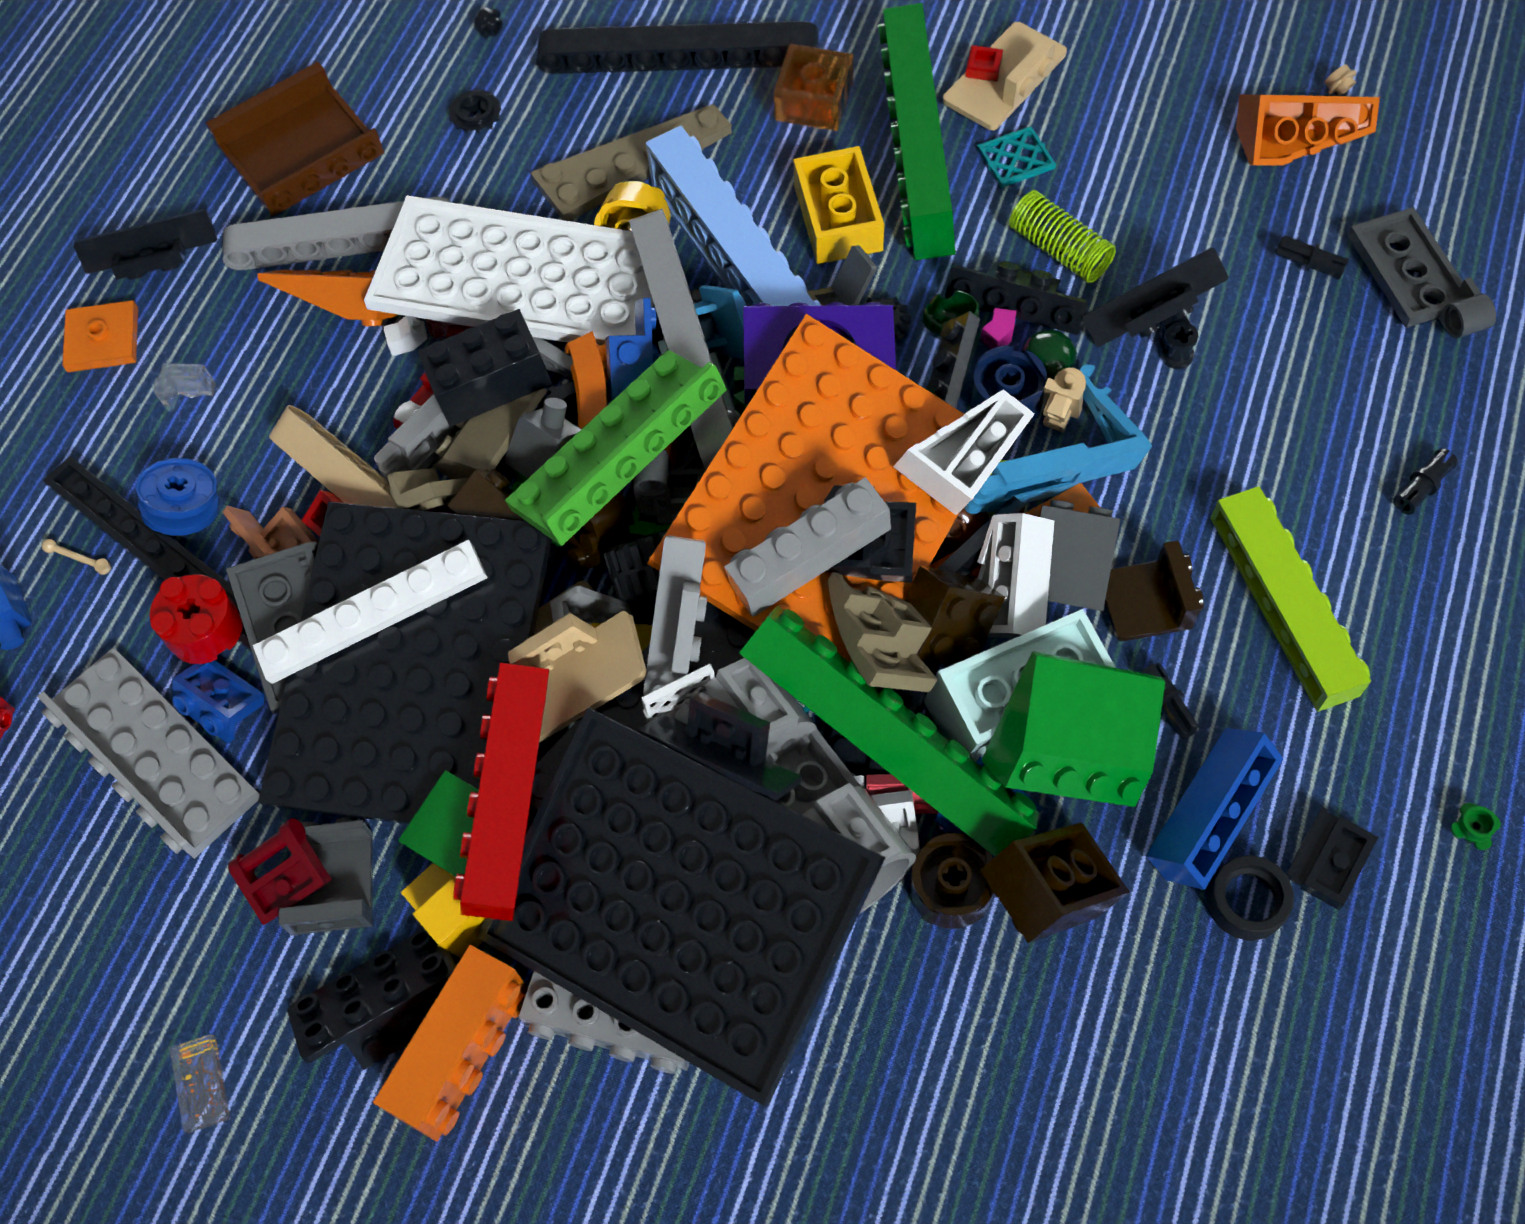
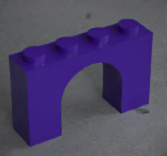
(771, 327)

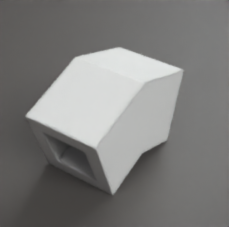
(405, 335)

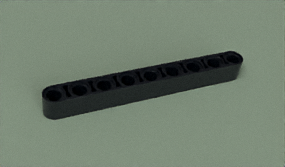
(671, 47)

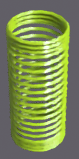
(1090, 259)

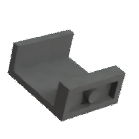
(1080, 554)
(348, 898)

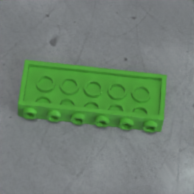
(616, 445)

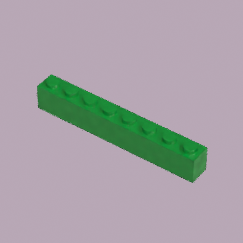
(890, 732)

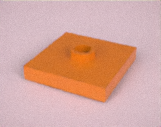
(100, 336)

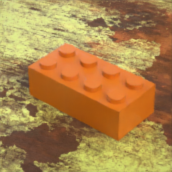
(453, 1044)

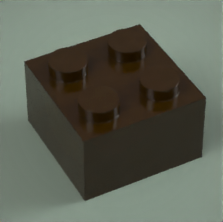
(957, 609)

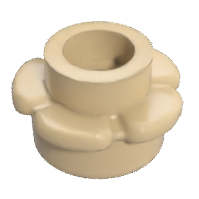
(1341, 80)

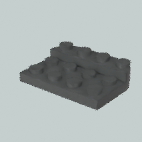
(271, 599)

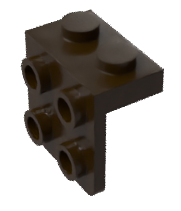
(1154, 596)

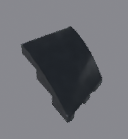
(890, 554)

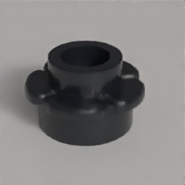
(488, 22)

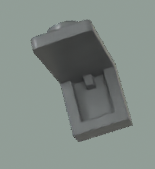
(851, 280)

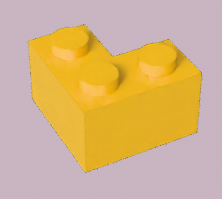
(439, 914)

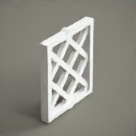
(668, 692)

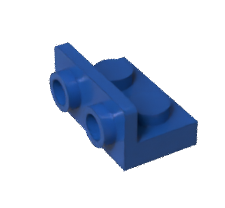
(215, 698)

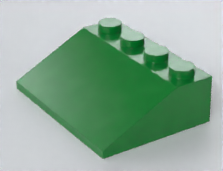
(1078, 731)

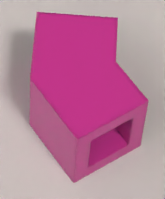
(1000, 329)

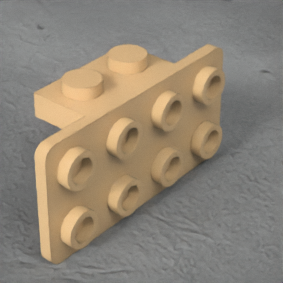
(1024, 65)
(584, 665)

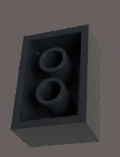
(484, 367)

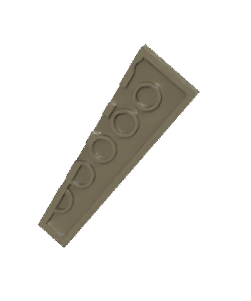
(588, 177)

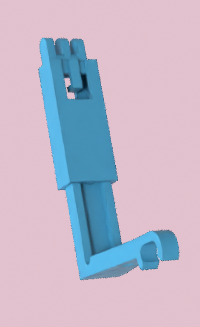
(1061, 469)

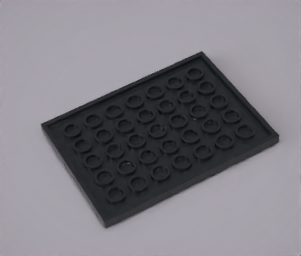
(404, 705)
(683, 903)

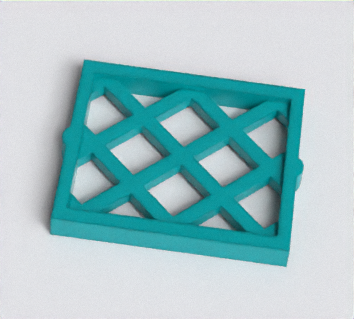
(1010, 139)

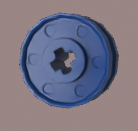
(177, 496)

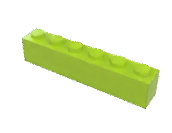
(1290, 599)

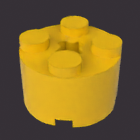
(628, 202)

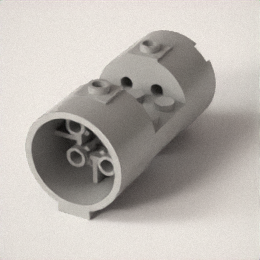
(827, 787)

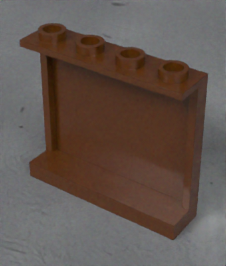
(294, 139)

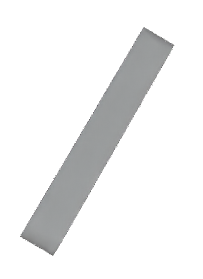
(310, 236)

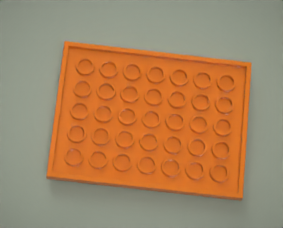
(813, 424)

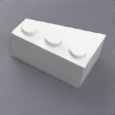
(965, 453)
(1018, 567)

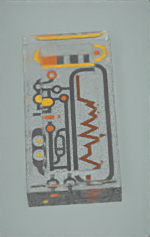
(199, 1083)

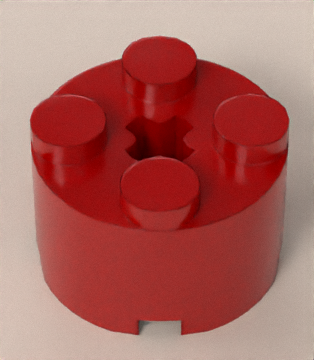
(195, 618)

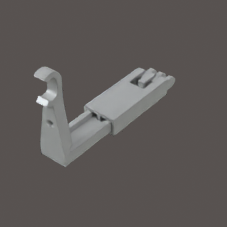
(420, 435)

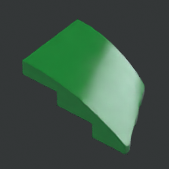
(440, 824)

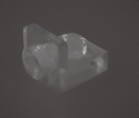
(182, 379)

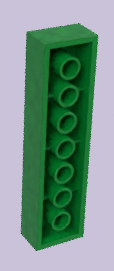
(917, 132)

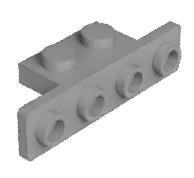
(676, 612)

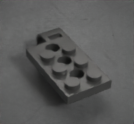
(1461, 306)

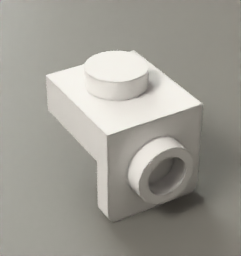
(901, 813)

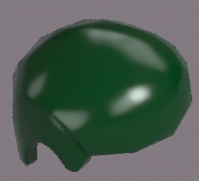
(942, 310)
(1053, 350)

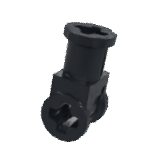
(1177, 342)

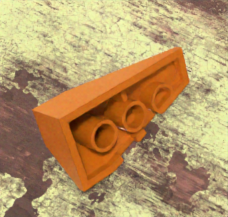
(1293, 126)
(331, 290)

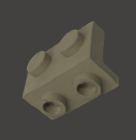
(423, 489)

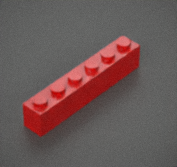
(504, 793)

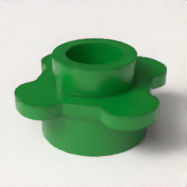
(1487, 823)

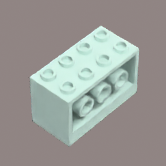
(975, 692)

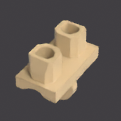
(1063, 398)

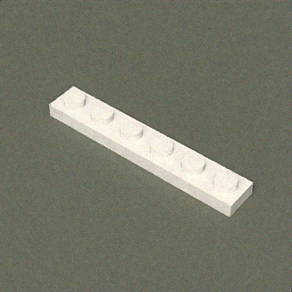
(369, 611)

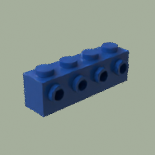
(1214, 807)

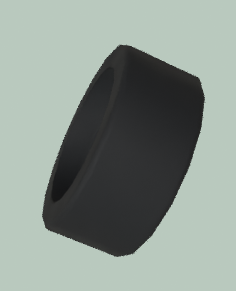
(1264, 871)

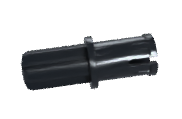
(1311, 257)
(1173, 705)

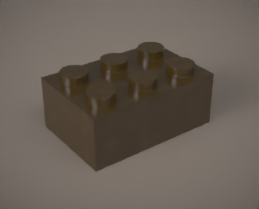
(1053, 881)

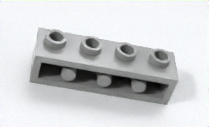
(808, 546)
(556, 1011)

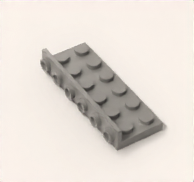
(150, 754)

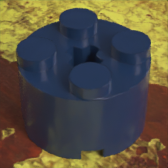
(1015, 372)

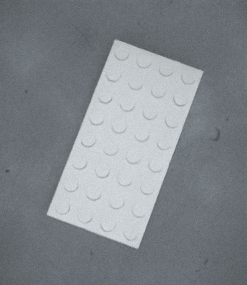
(486, 262)

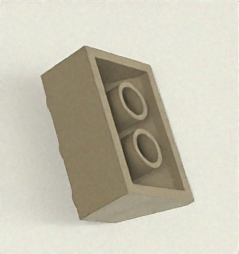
(483, 439)

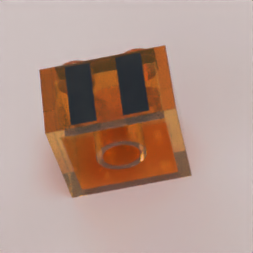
(813, 87)

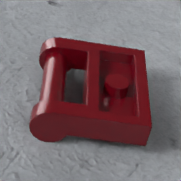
(288, 881)

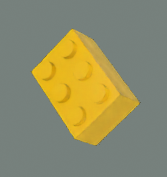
(838, 204)

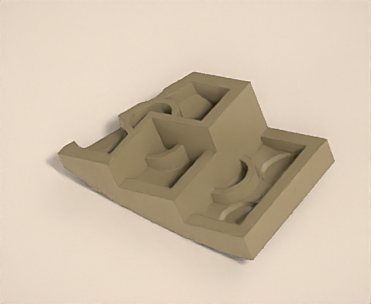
(881, 636)

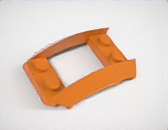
(589, 378)

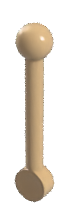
(101, 565)

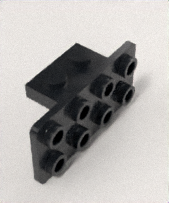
(373, 1005)

